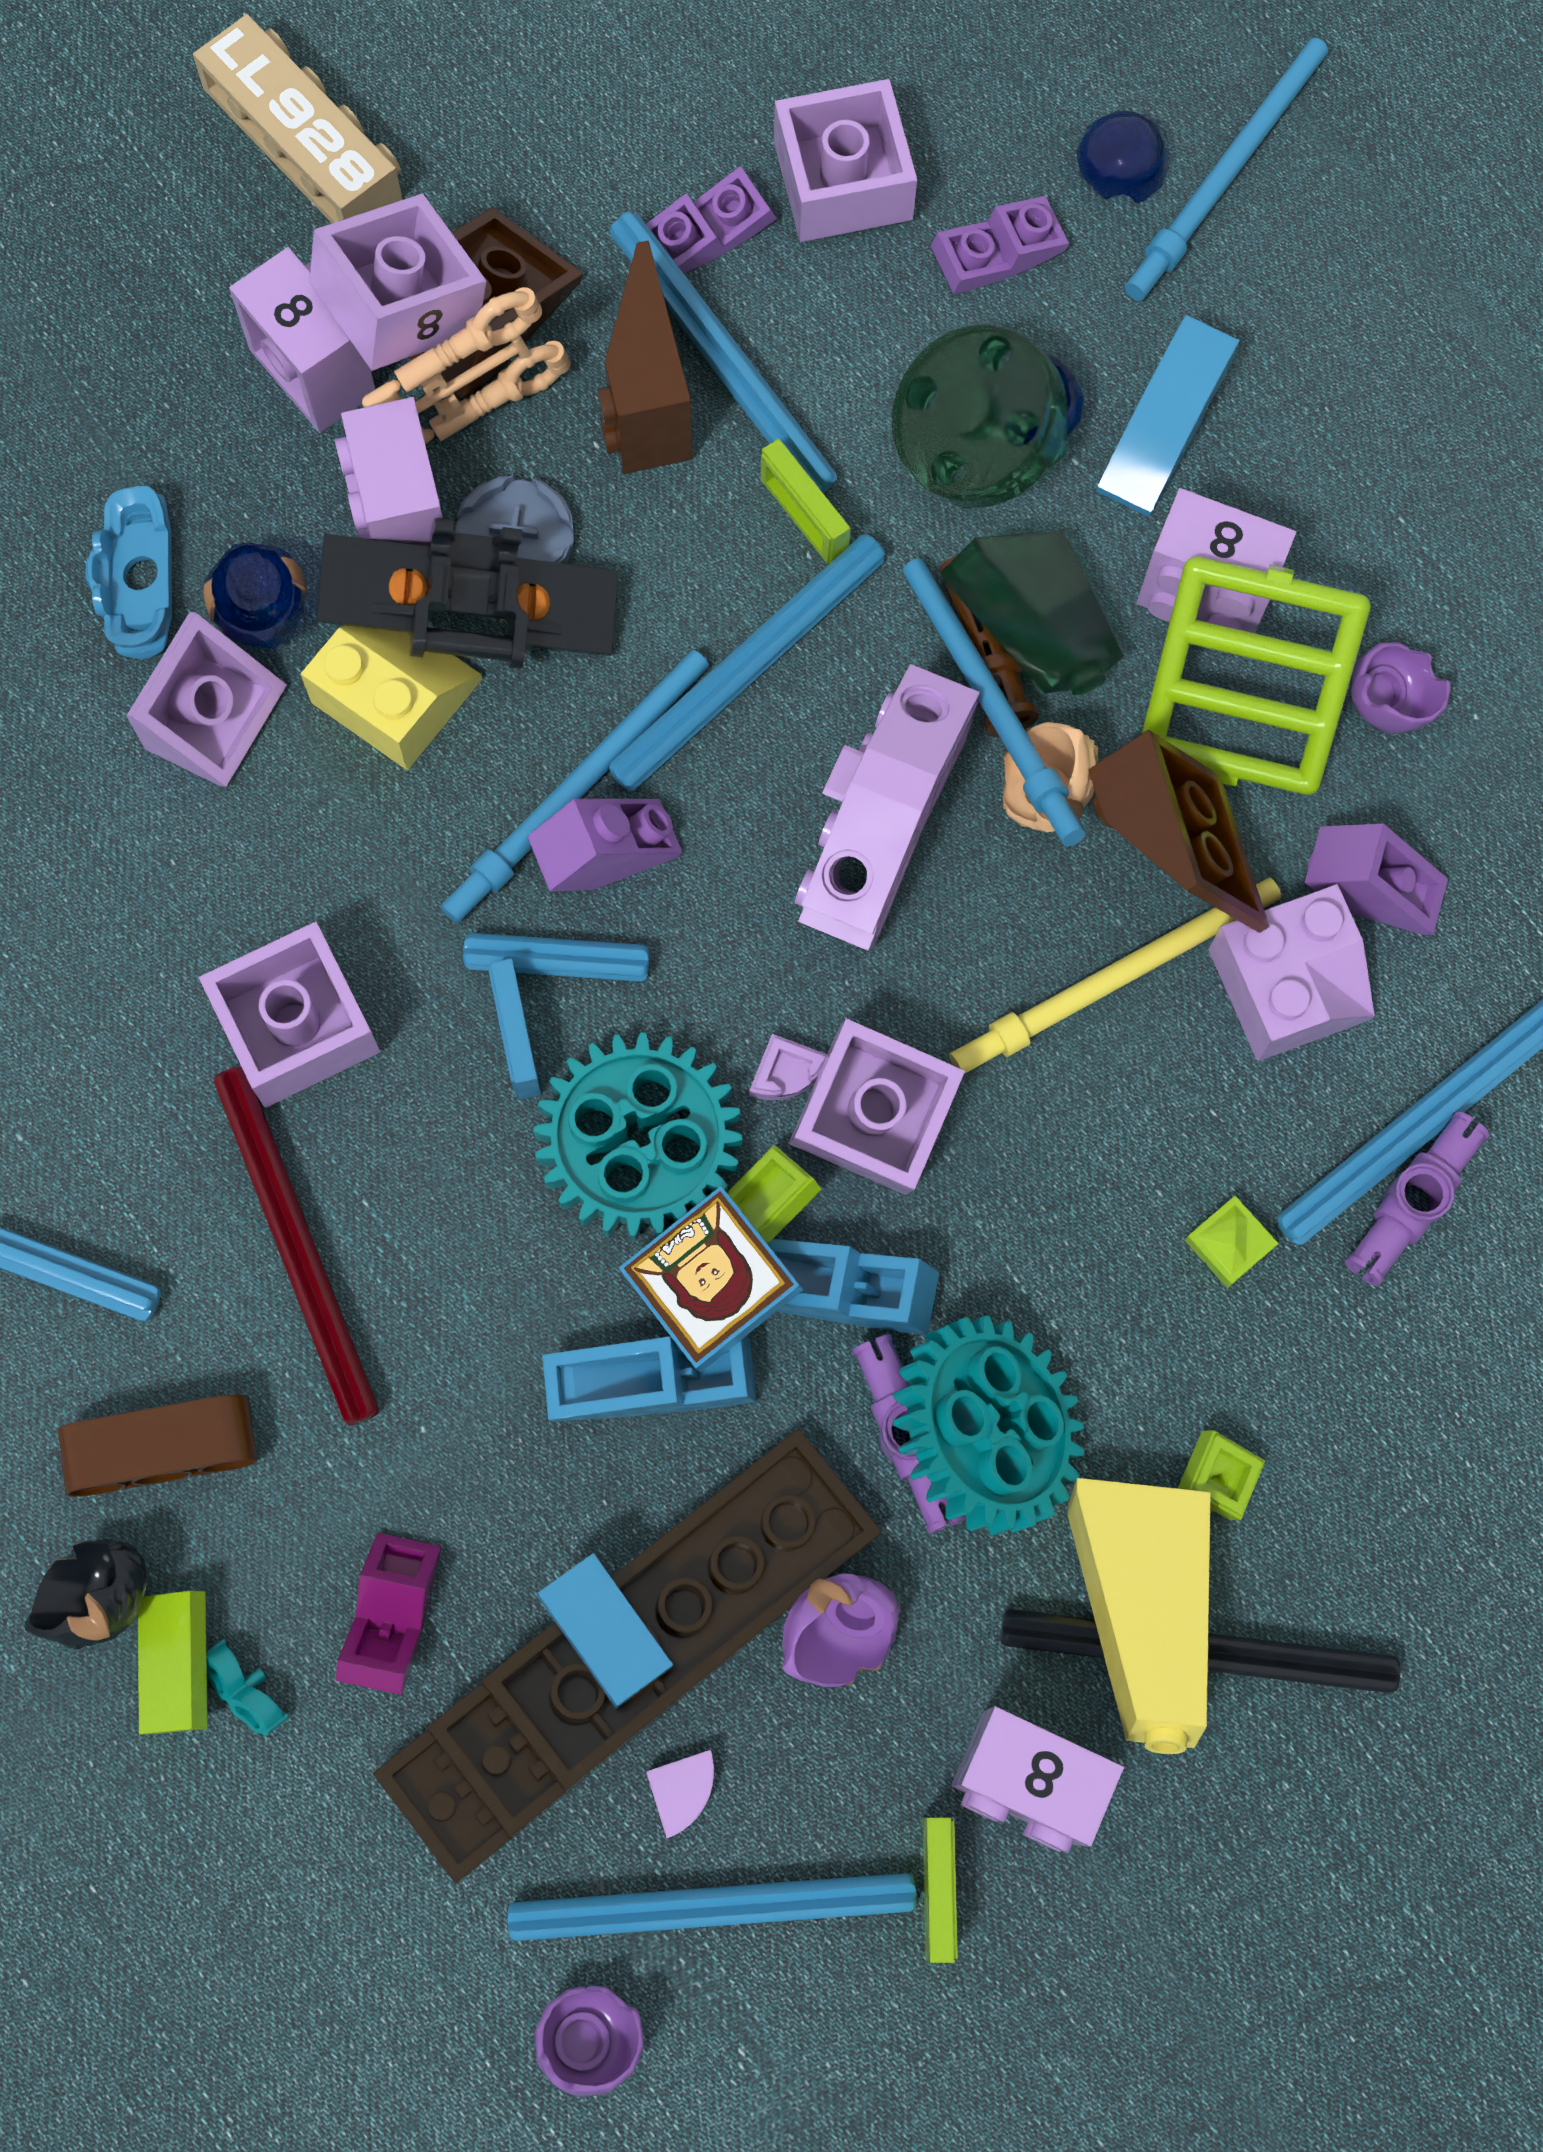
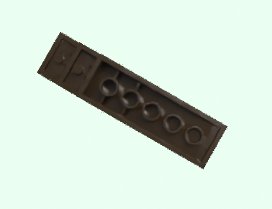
(702, 1595)

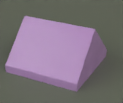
(204, 702)

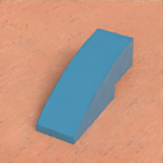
(1168, 415)
(859, 1286)
(643, 1380)

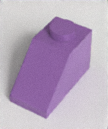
(1378, 876)

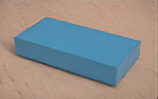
(514, 1029)
(604, 1630)

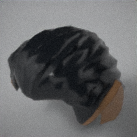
(90, 1595)

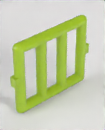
(1334, 665)

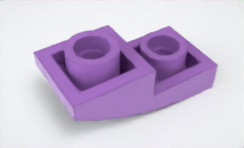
(712, 223)
(1005, 245)

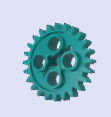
(610, 1088)
(988, 1425)

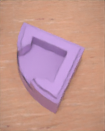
(786, 1070)
(682, 1790)

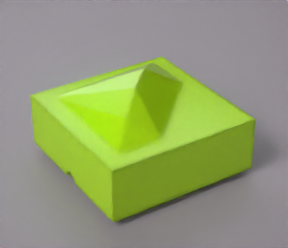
(1231, 1241)
(1224, 1471)

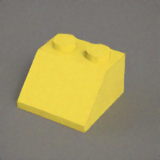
(386, 694)

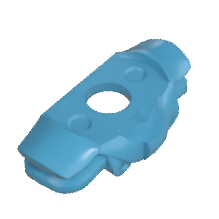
(133, 531)

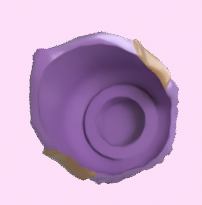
(839, 1630)

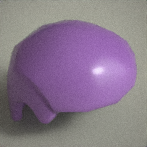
(1398, 689)
(588, 2041)

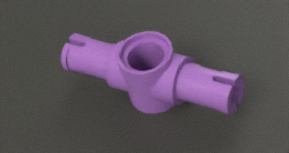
(1438, 1177)
(883, 1381)

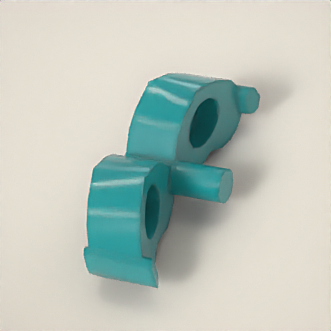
(243, 1698)

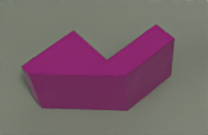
(389, 1613)

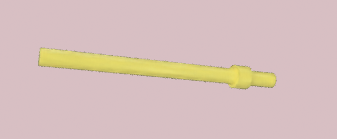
(1013, 1032)

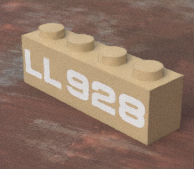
(296, 122)

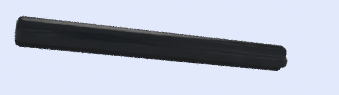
(1225, 1653)

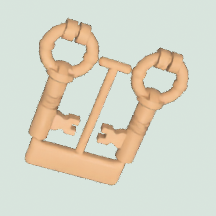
(478, 335)

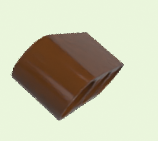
(157, 1445)

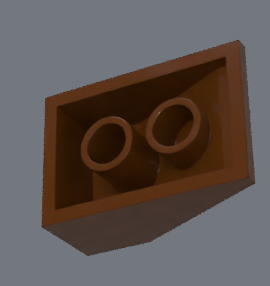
(509, 261)
(646, 391)
(1180, 821)

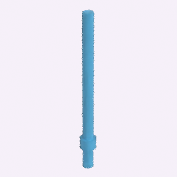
(1170, 244)
(1041, 783)
(494, 868)

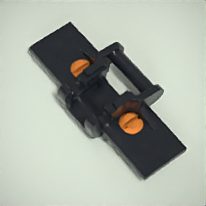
(473, 575)

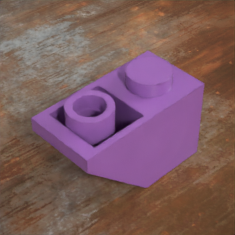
(602, 842)

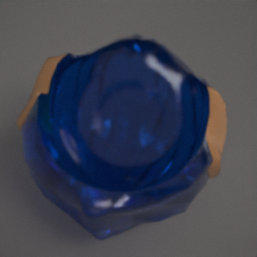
(255, 594)

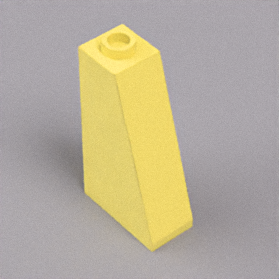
(1149, 1596)

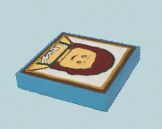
(710, 1279)

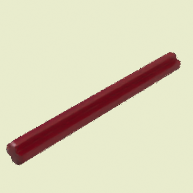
(296, 1247)

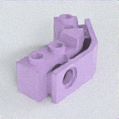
(885, 803)

